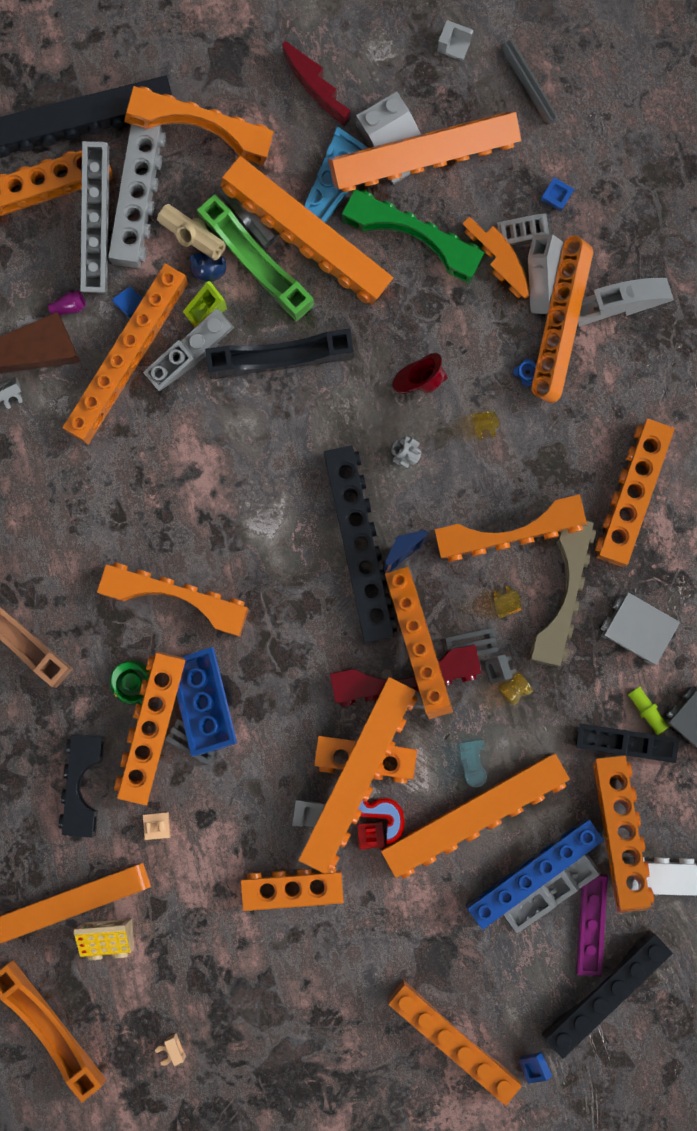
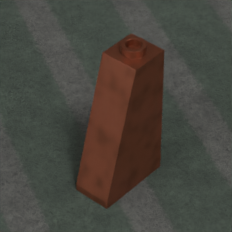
(37, 346)

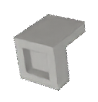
(455, 40)
(307, 813)

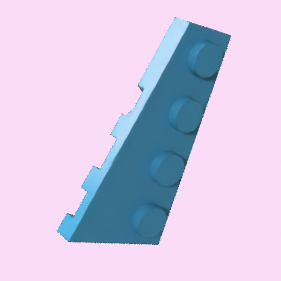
(323, 197)

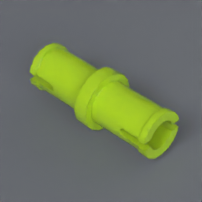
(648, 710)

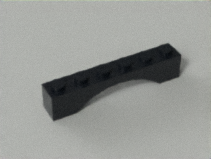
(317, 349)
(584, 1017)

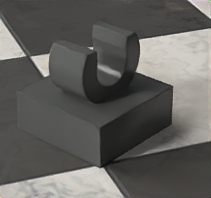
(499, 669)

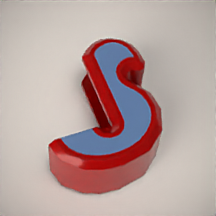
(385, 808)

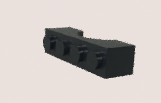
(78, 816)

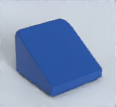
(127, 301)

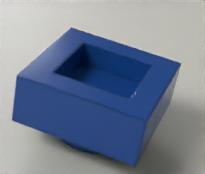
(557, 194)
(535, 1068)

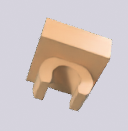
(156, 826)
(174, 1050)

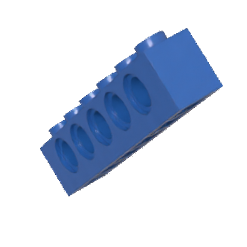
(534, 873)

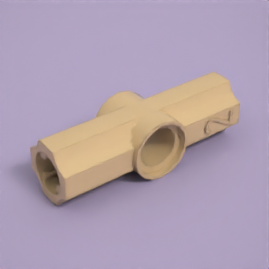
(191, 232)

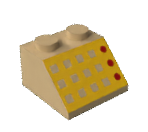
(105, 938)

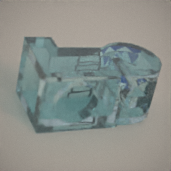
(472, 768)

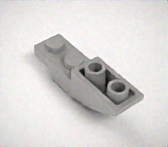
(624, 297)
(189, 351)

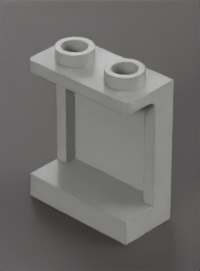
(639, 628)

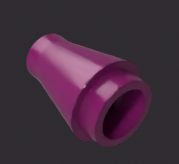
(69, 303)

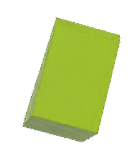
(204, 304)

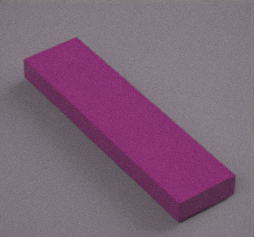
(592, 927)

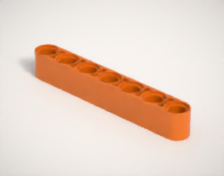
(560, 308)
(73, 902)

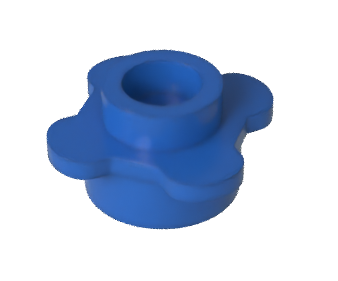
(519, 371)

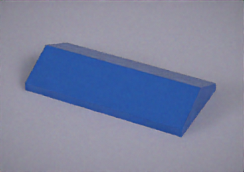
(204, 704)

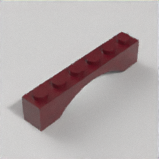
(353, 684)

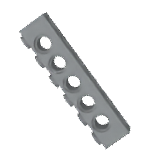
(94, 217)
(121, 253)

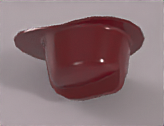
(422, 375)

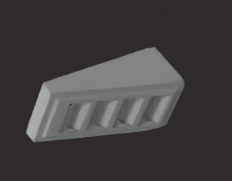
(540, 219)

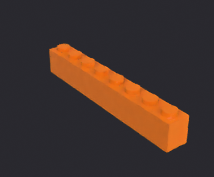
(424, 150)
(305, 231)
(357, 775)
(474, 815)

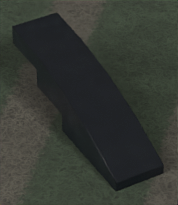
(627, 743)

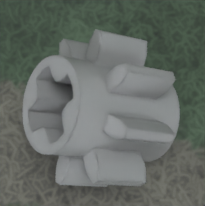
(406, 451)

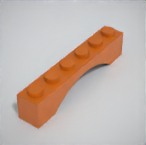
(152, 109)
(561, 516)
(125, 585)
(453, 1043)
(71, 1059)

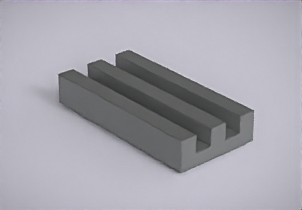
(491, 639)
(174, 731)

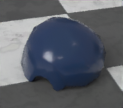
(207, 269)

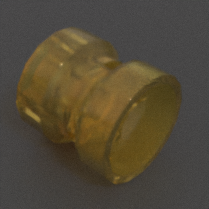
(521, 686)

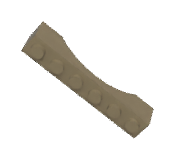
(549, 643)

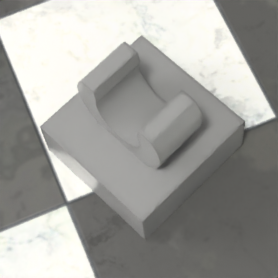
(10, 389)

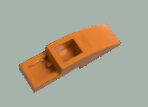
(506, 263)

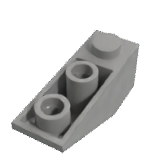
(542, 270)

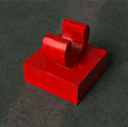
(370, 835)

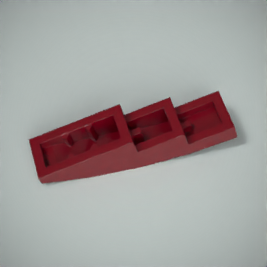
(311, 77)

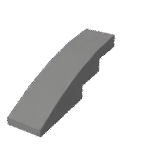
(552, 893)

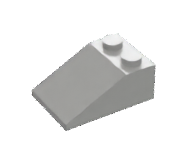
(387, 123)

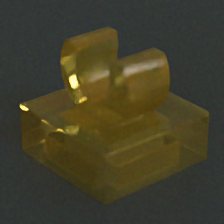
(484, 421)
(507, 603)

